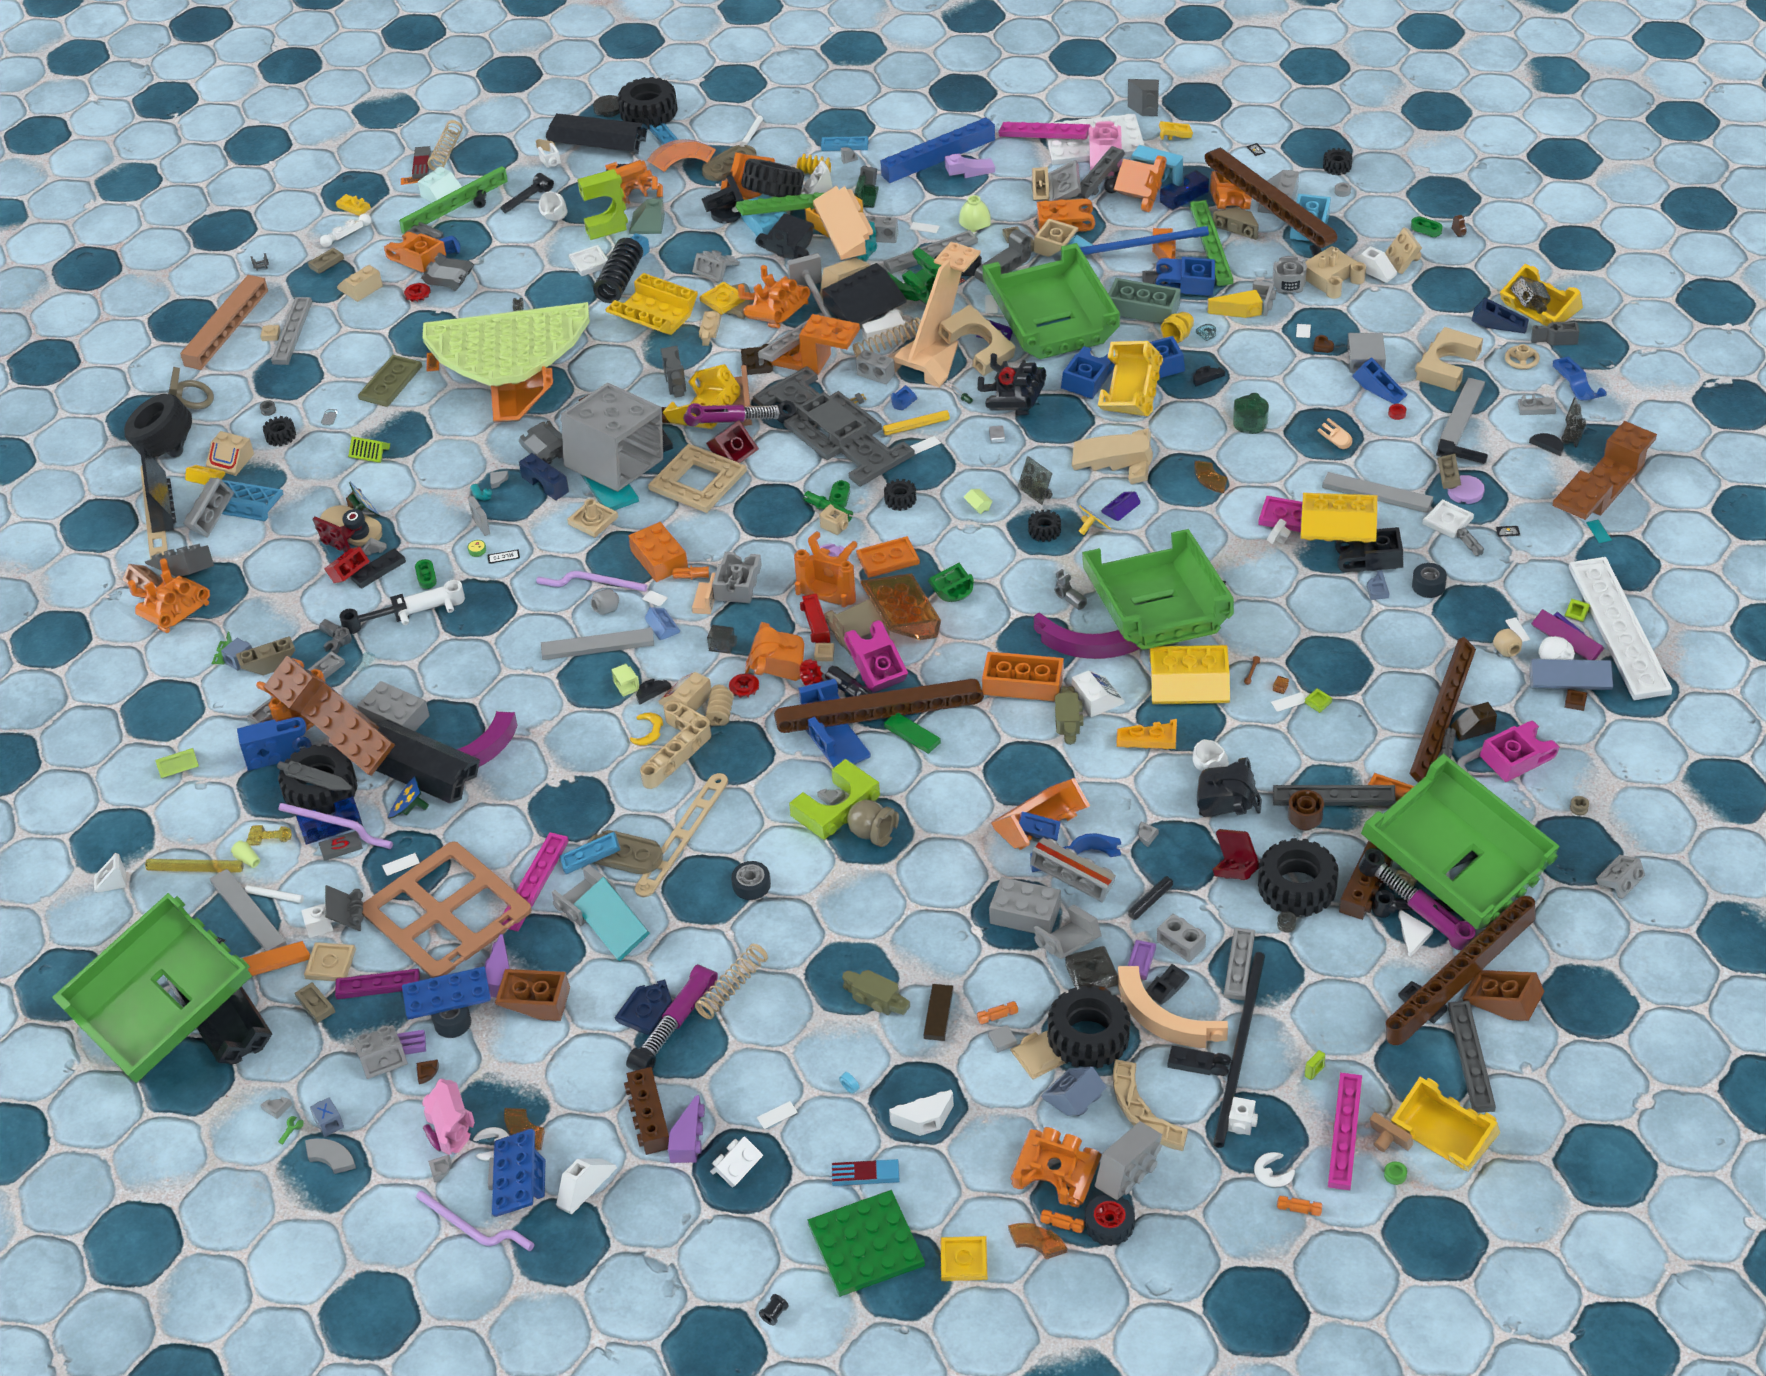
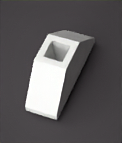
(819, 181)
(1376, 263)
(923, 1114)
(581, 1181)

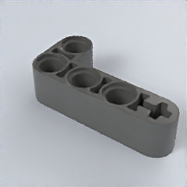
(1012, 257)

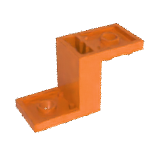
(816, 342)

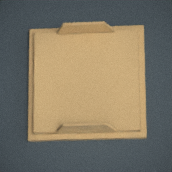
(1036, 1055)

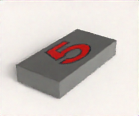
(340, 845)

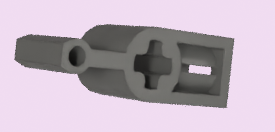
(1556, 333)

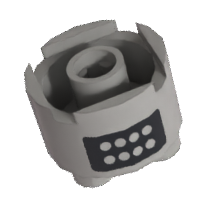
(1289, 274)

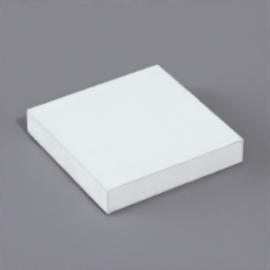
(588, 260)
(1448, 518)

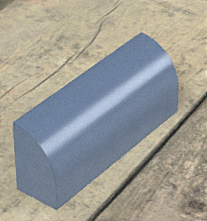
(1571, 674)

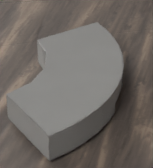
(330, 1153)

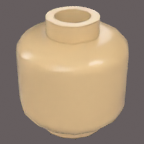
(1507, 642)

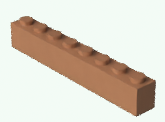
(224, 322)

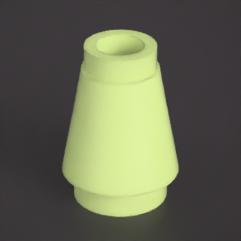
(244, 852)

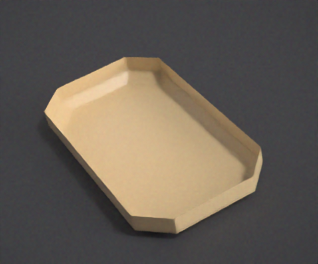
(544, 144)

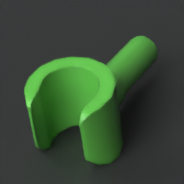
(290, 1123)

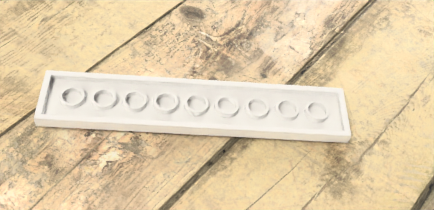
(1620, 629)

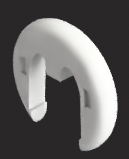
(488, 1133)
(1264, 1175)

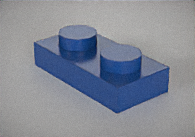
(1039, 826)

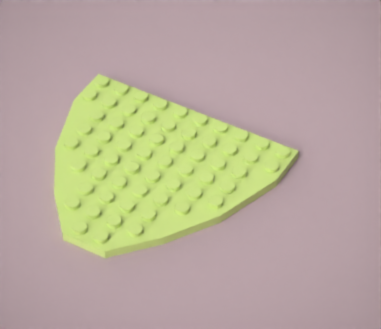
(508, 344)

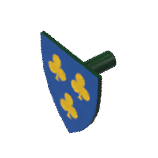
(365, 504)
(408, 800)

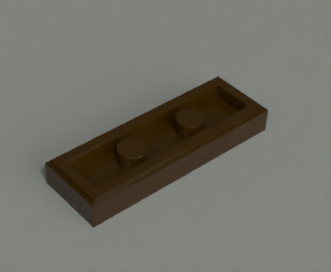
(938, 1012)

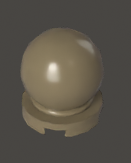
(872, 821)

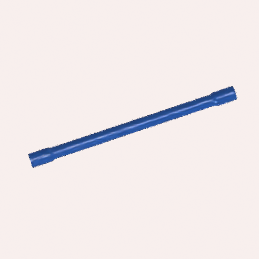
(1192, 233)

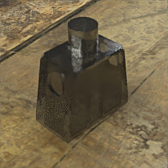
(1531, 294)

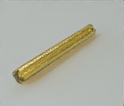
(194, 865)

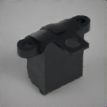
(788, 237)
(1228, 790)

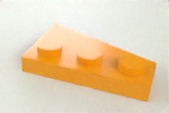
(1148, 737)

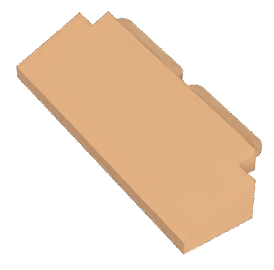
(843, 221)

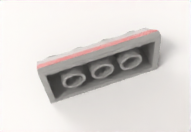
(1072, 869)

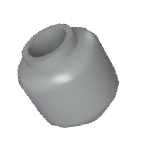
(604, 601)

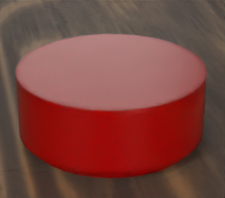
(1397, 411)

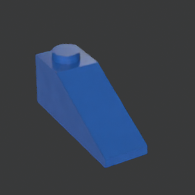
(1376, 380)

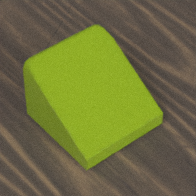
(1577, 610)

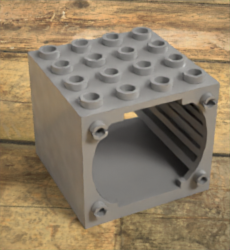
(612, 436)

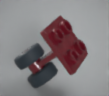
(337, 536)

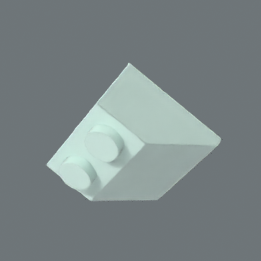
(438, 184)

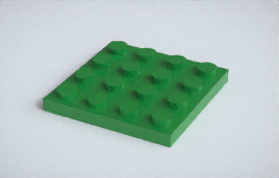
(865, 1243)

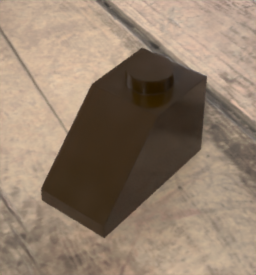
(1475, 722)

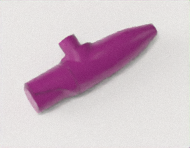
(432, 1137)

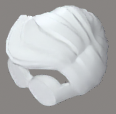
(552, 206)
(1556, 648)
(1209, 755)

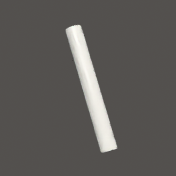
(752, 130)
(274, 894)

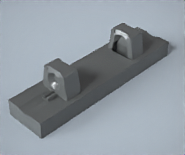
(1100, 171)

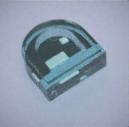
(1206, 331)

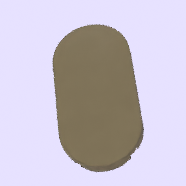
(720, 166)
(636, 854)

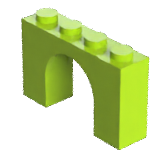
(611, 220)
(826, 819)

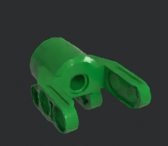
(918, 285)

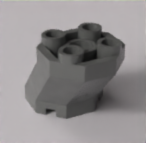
(447, 272)
(543, 442)

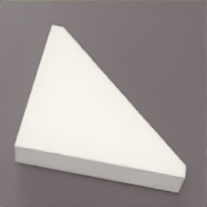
(1414, 932)

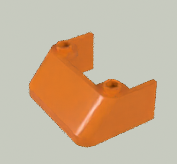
(1054, 803)

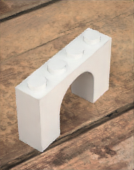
(891, 319)

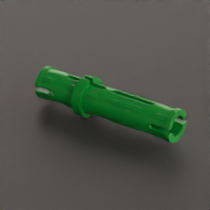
(821, 502)

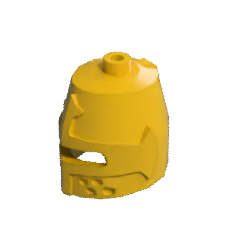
(1178, 326)

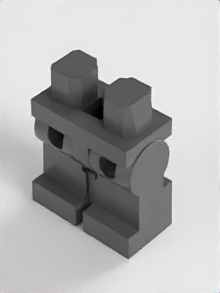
(673, 371)

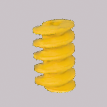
(808, 164)

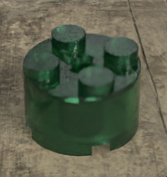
(1250, 413)

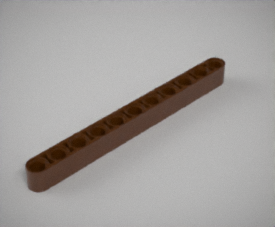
(1271, 197)
(879, 705)
(1460, 970)

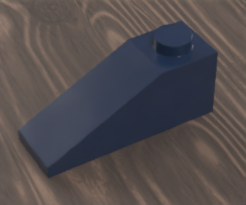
(1495, 316)

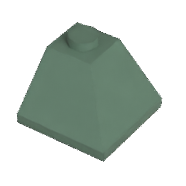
(648, 217)

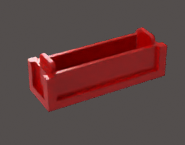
(815, 619)

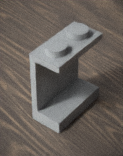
(1363, 347)
(565, 902)
(1071, 937)

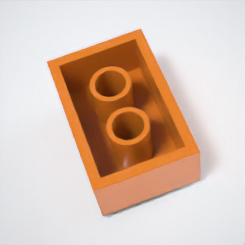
(657, 551)

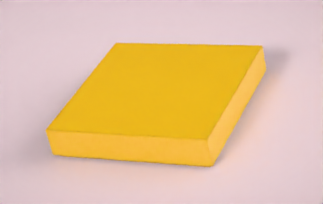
(721, 298)
(963, 1258)

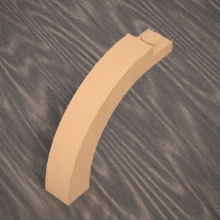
(1161, 1022)

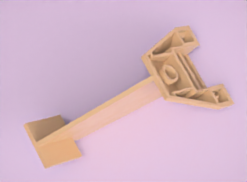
(929, 350)

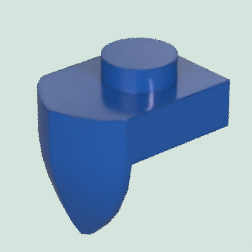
(451, 245)
(903, 398)

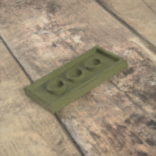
(390, 380)

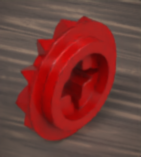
(413, 290)
(806, 674)
(744, 680)

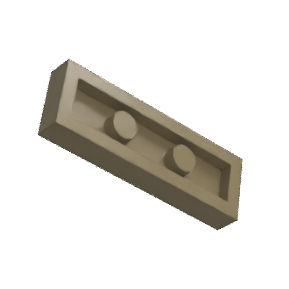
(1449, 471)

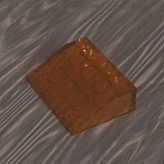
(903, 606)

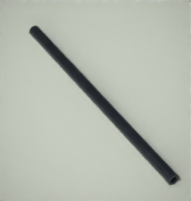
(1239, 1049)

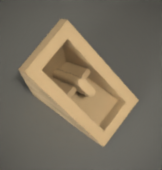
(1040, 183)

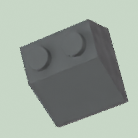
(1143, 96)

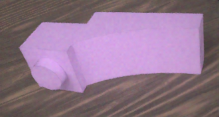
(969, 167)

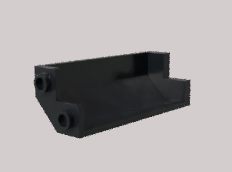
(597, 132)
(437, 767)
(232, 1028)

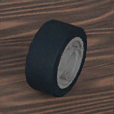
(751, 880)

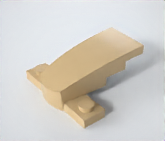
(1117, 452)

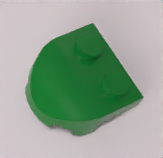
(952, 583)

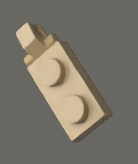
(709, 326)

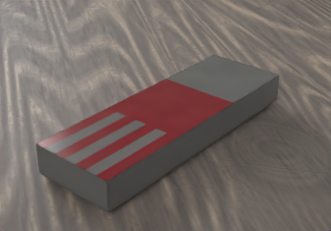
(420, 162)

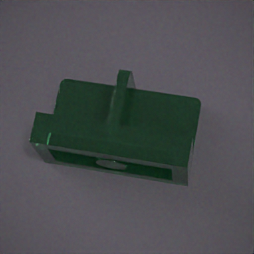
(866, 192)

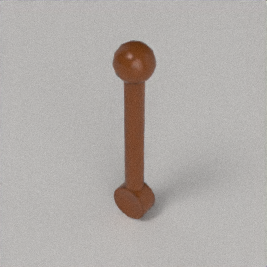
(1256, 660)

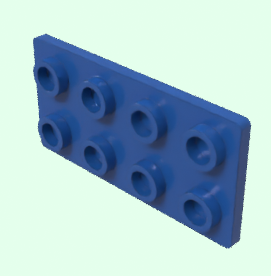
(837, 742)
(446, 993)
(517, 1173)

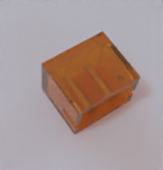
(1280, 684)

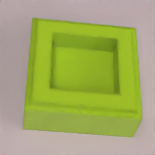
(1318, 700)
(1315, 1064)

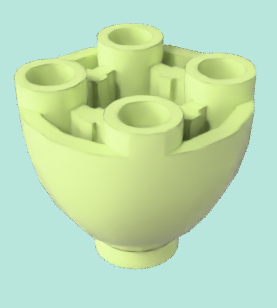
(974, 214)

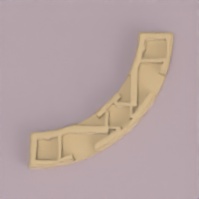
(1137, 1110)

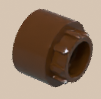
(1305, 809)

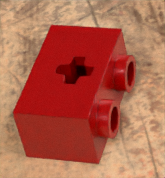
(346, 565)

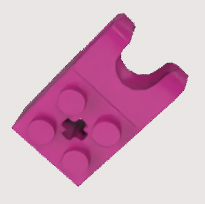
(876, 658)
(1517, 751)

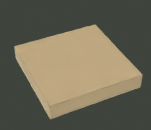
(329, 961)

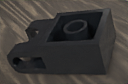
(1372, 556)

